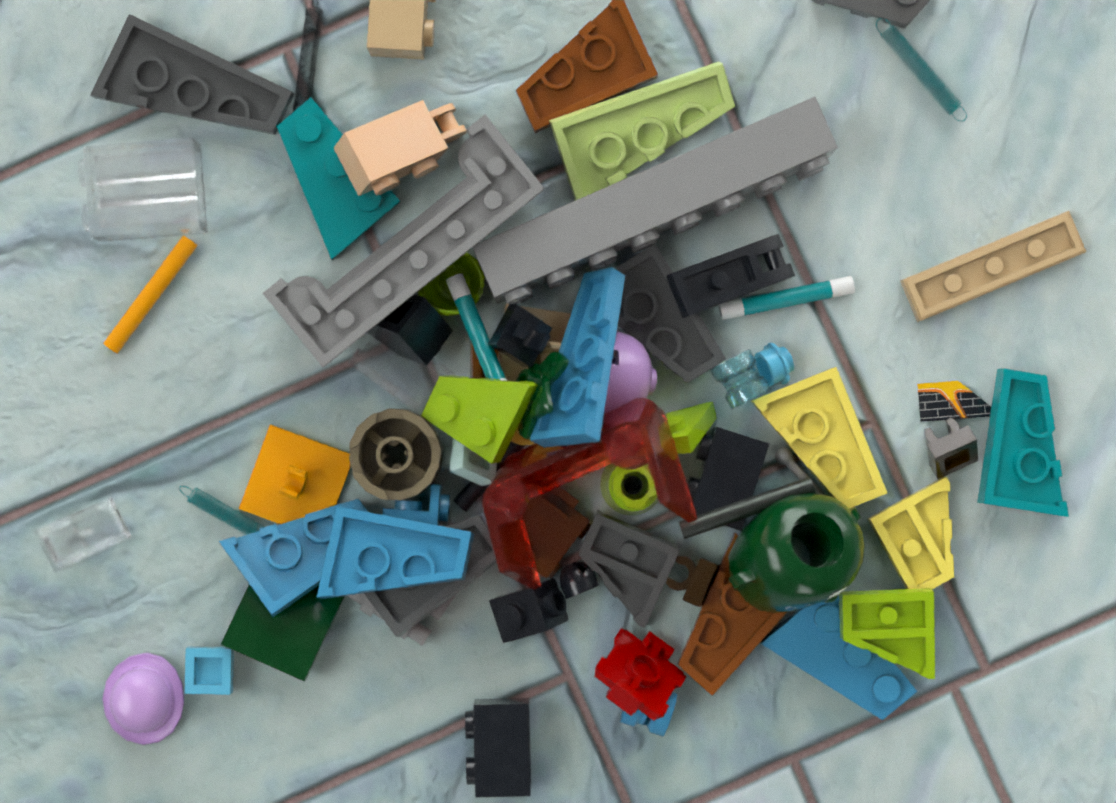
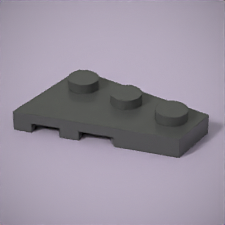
(408, 606)

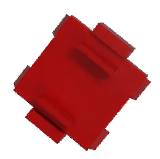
(639, 674)

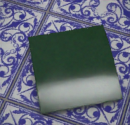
(286, 640)

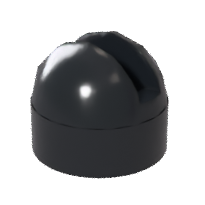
(577, 579)

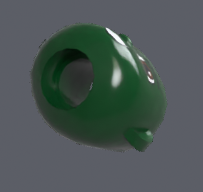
(772, 574)

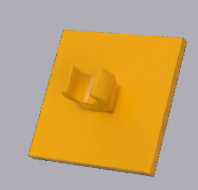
(294, 477)

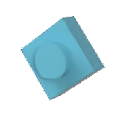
(209, 670)

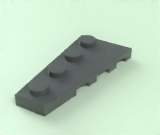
(181, 79)

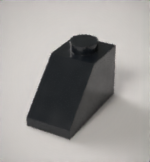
(413, 330)

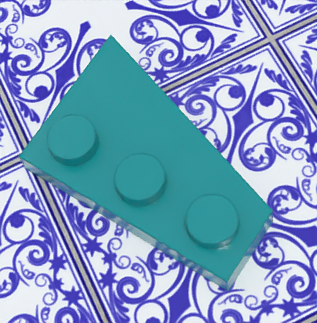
(328, 190)
(1019, 447)

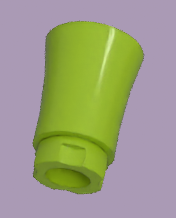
(619, 499)

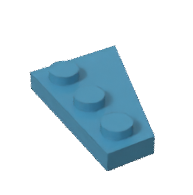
(390, 553)

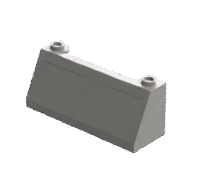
(489, 195)

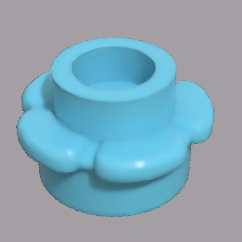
(774, 364)

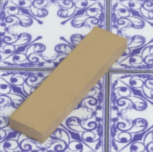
(993, 266)

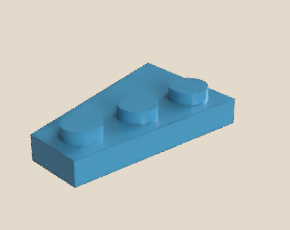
(285, 558)
(814, 644)

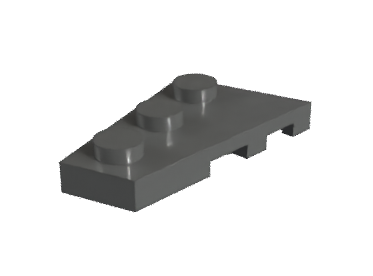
(654, 318)

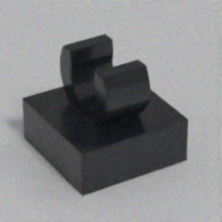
(520, 336)

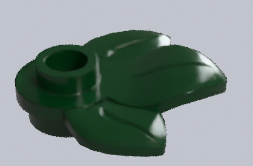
(541, 402)

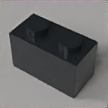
(727, 471)
(500, 747)

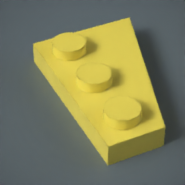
(825, 435)

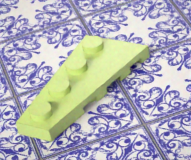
(624, 132)

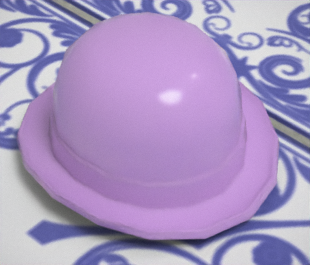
(144, 698)

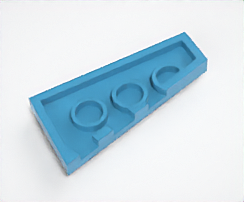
(589, 347)

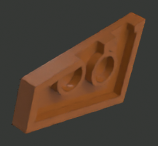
(592, 68)
(723, 631)

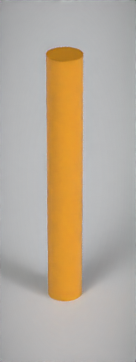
(150, 294)

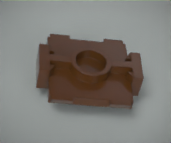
(553, 528)

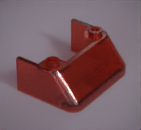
(628, 438)

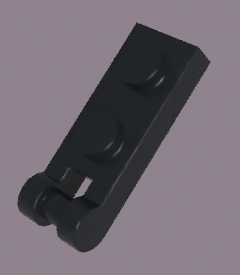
(729, 276)

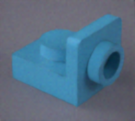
(411, 510)

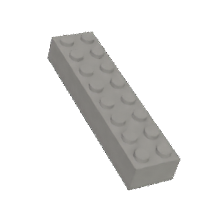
(656, 200)

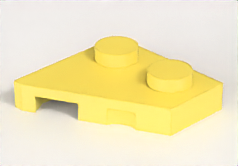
(918, 536)

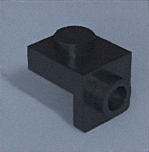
(529, 611)

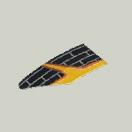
(948, 401)

